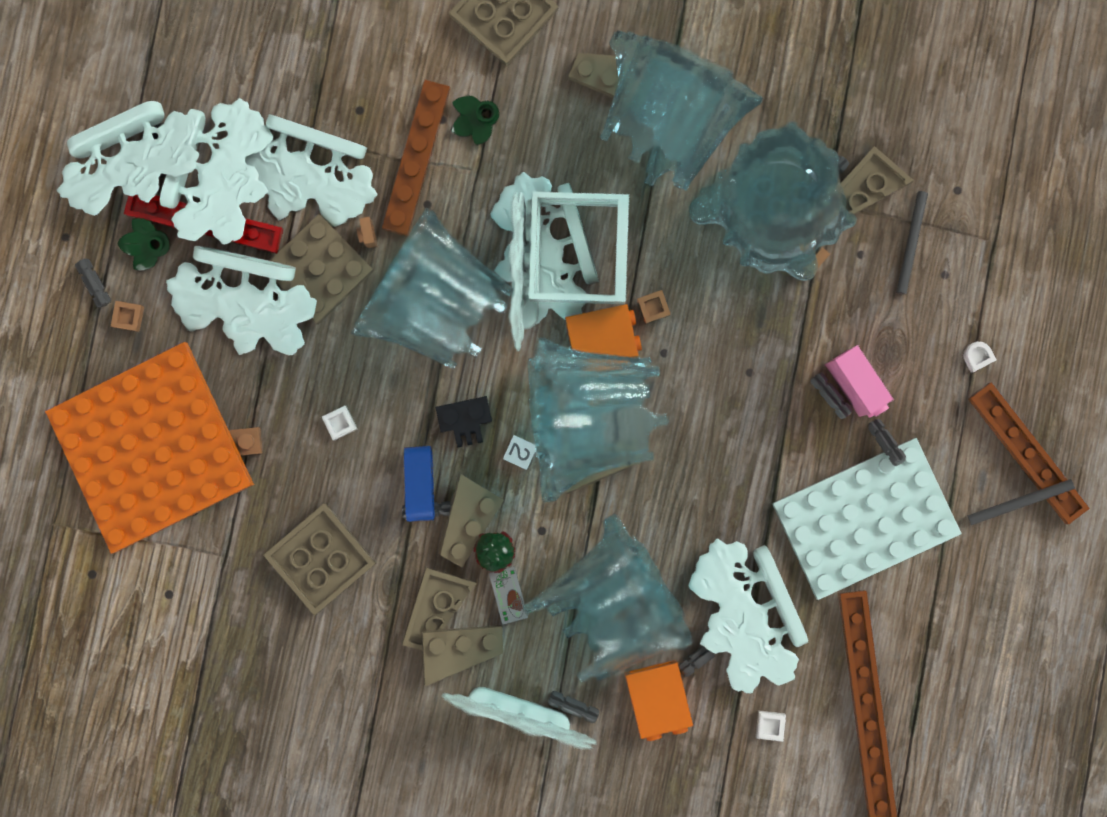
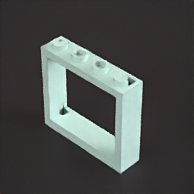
(533, 236)

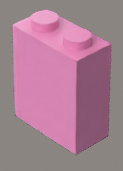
(859, 382)

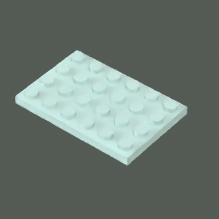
(866, 519)

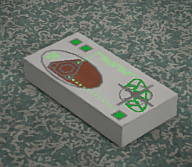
(508, 595)

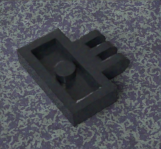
(464, 419)

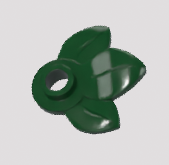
(471, 119)
(140, 244)

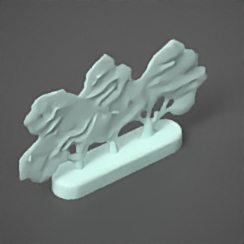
(136, 164)
(295, 178)
(224, 179)
(551, 250)
(244, 309)
(522, 312)
(741, 623)
(521, 714)

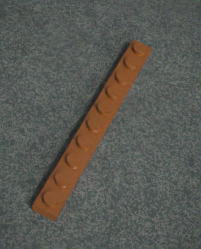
(867, 704)

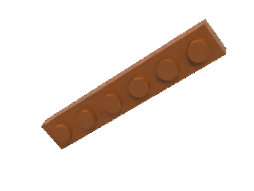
(416, 158)
(1026, 451)

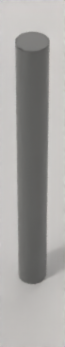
(912, 242)
(1020, 502)

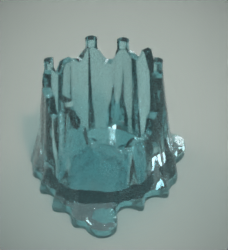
(672, 104)
(778, 202)
(432, 295)
(587, 413)
(618, 602)

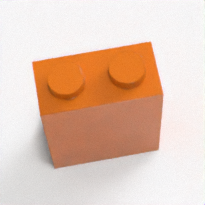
(604, 332)
(659, 700)

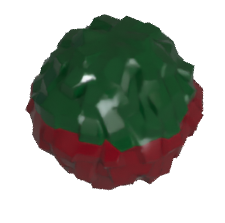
(494, 551)

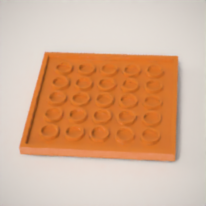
(149, 448)

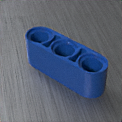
(419, 483)

